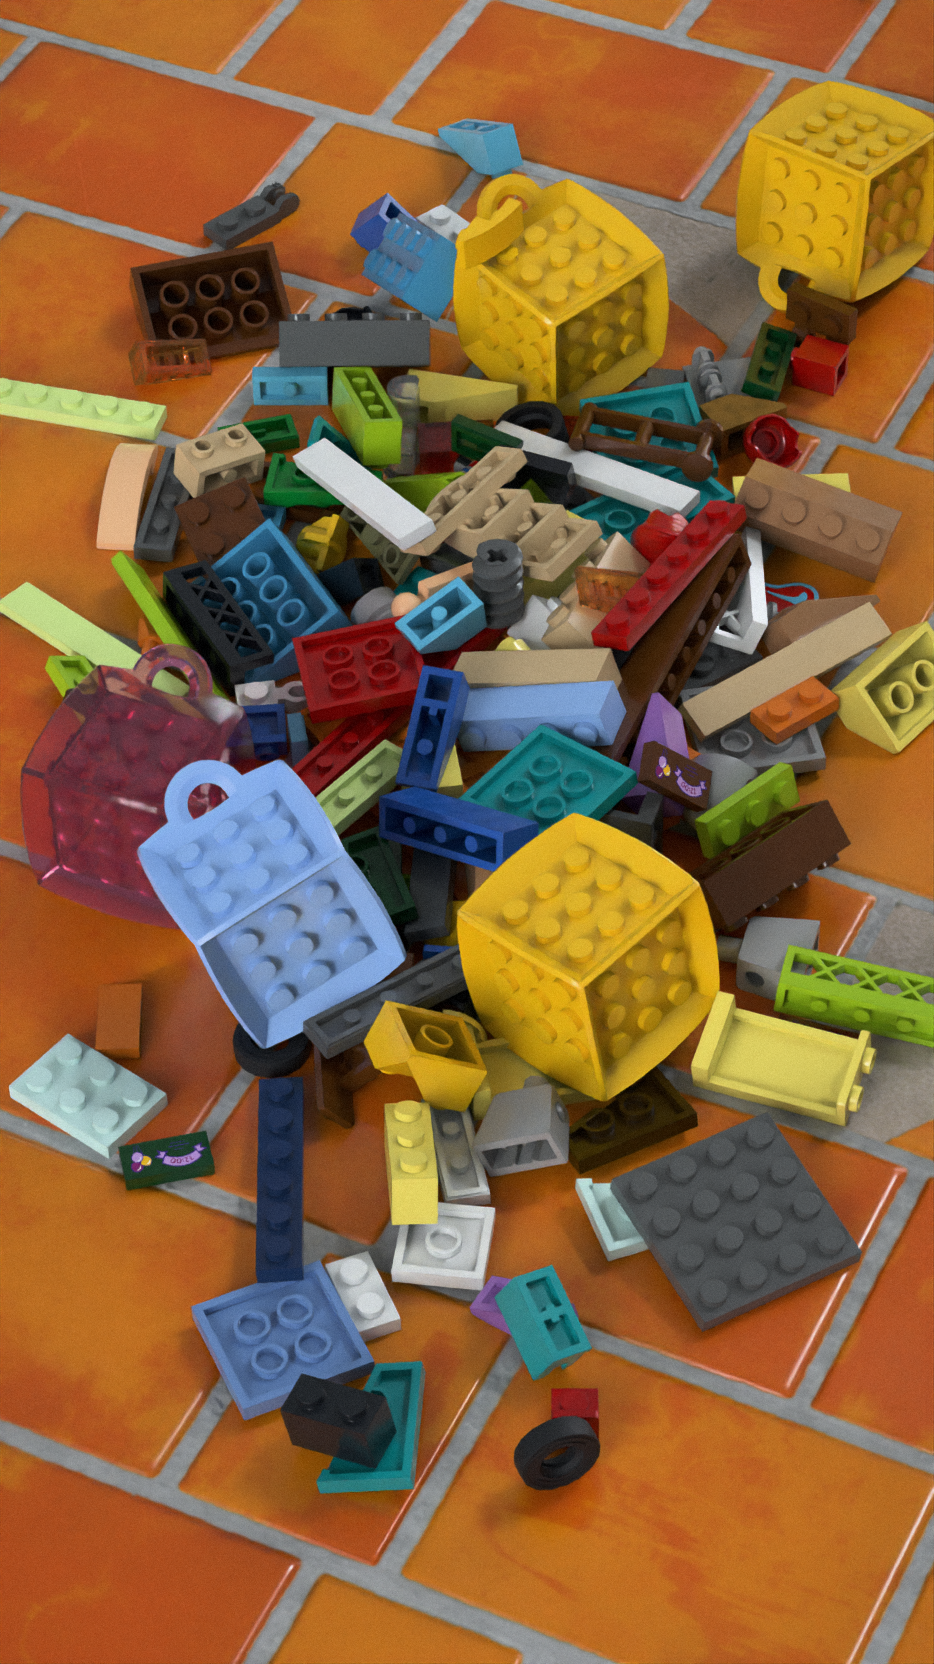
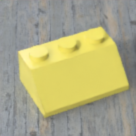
(892, 690)

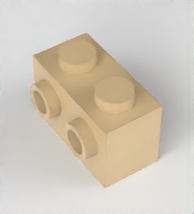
(218, 460)

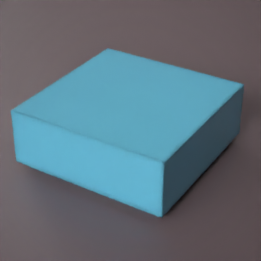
(297, 737)

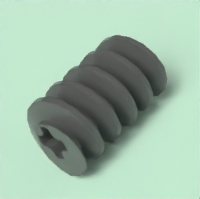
(499, 581)

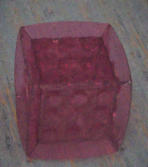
(103, 775)

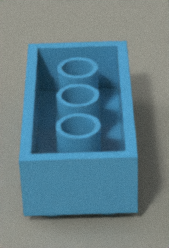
(414, 266)

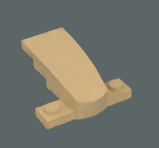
(479, 511)

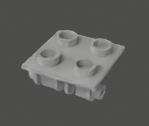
(714, 379)

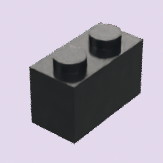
(338, 1420)

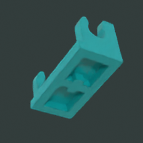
(542, 1321)

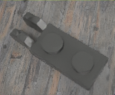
(251, 217)

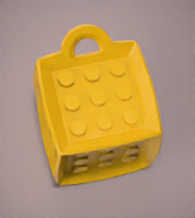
(836, 192)
(568, 303)
(589, 955)

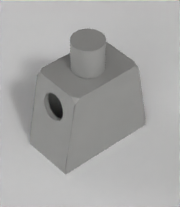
(763, 951)
(524, 1130)

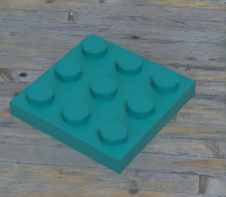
(666, 403)
(551, 779)

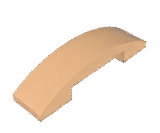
(124, 495)

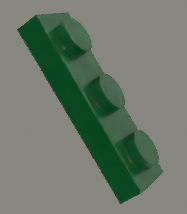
(768, 362)

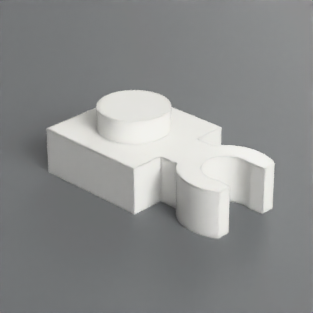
(266, 693)

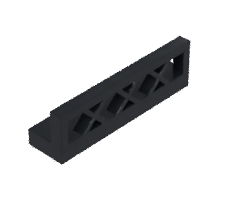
(203, 624)

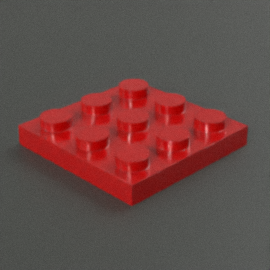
(357, 670)

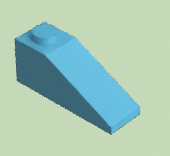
(484, 145)

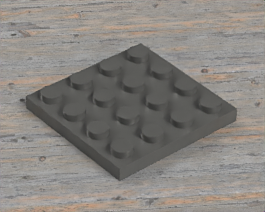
(735, 1221)

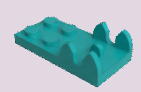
(623, 517)

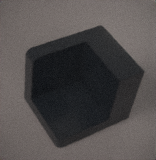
(352, 579)

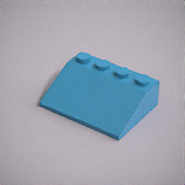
(277, 596)

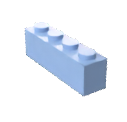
(506, 715)

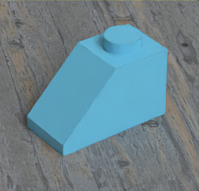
(444, 619)

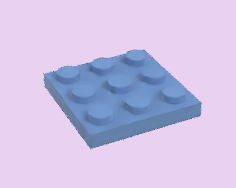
(275, 1333)

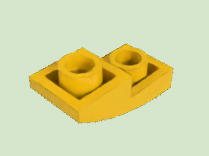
(489, 237)

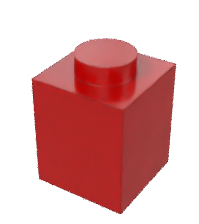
(819, 365)

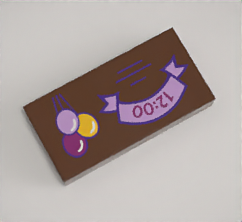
(675, 776)

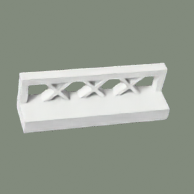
(749, 603)

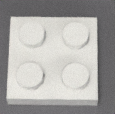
(447, 1252)

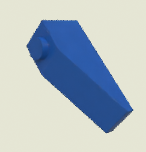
(433, 727)

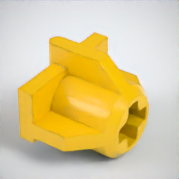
(323, 542)

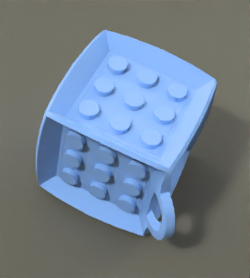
(269, 898)

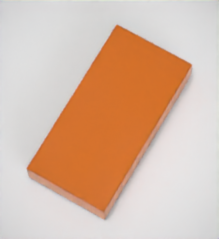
(119, 1020)

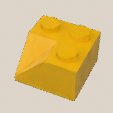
(429, 1048)

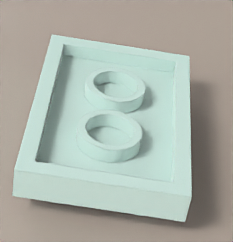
(88, 1095)

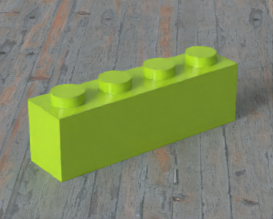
(367, 416)

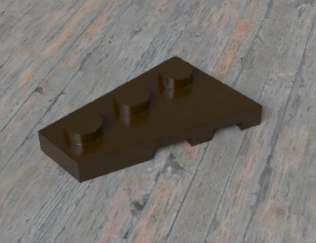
(632, 1122)

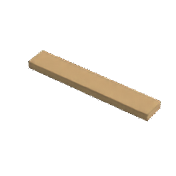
(807, 657)

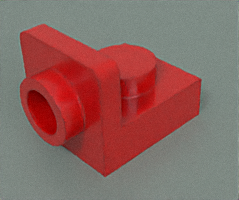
(576, 1402)

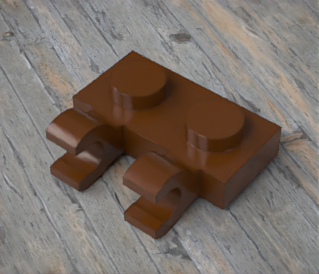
(821, 314)

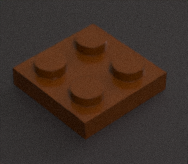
(219, 519)

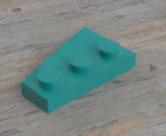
(404, 1390)

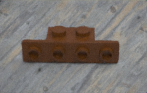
(338, 1080)

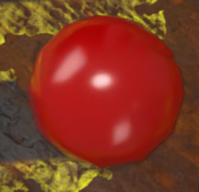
(772, 440)

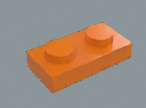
(794, 710)

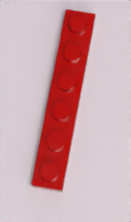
(668, 575)

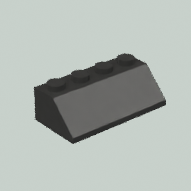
(355, 343)

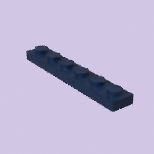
(280, 1180)

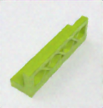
(859, 1005)

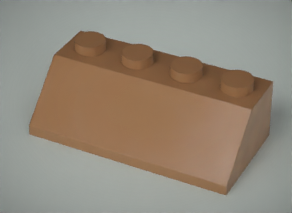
(817, 519)

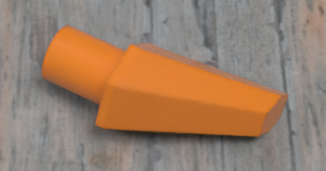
(147, 636)

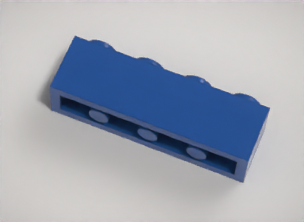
(453, 827)

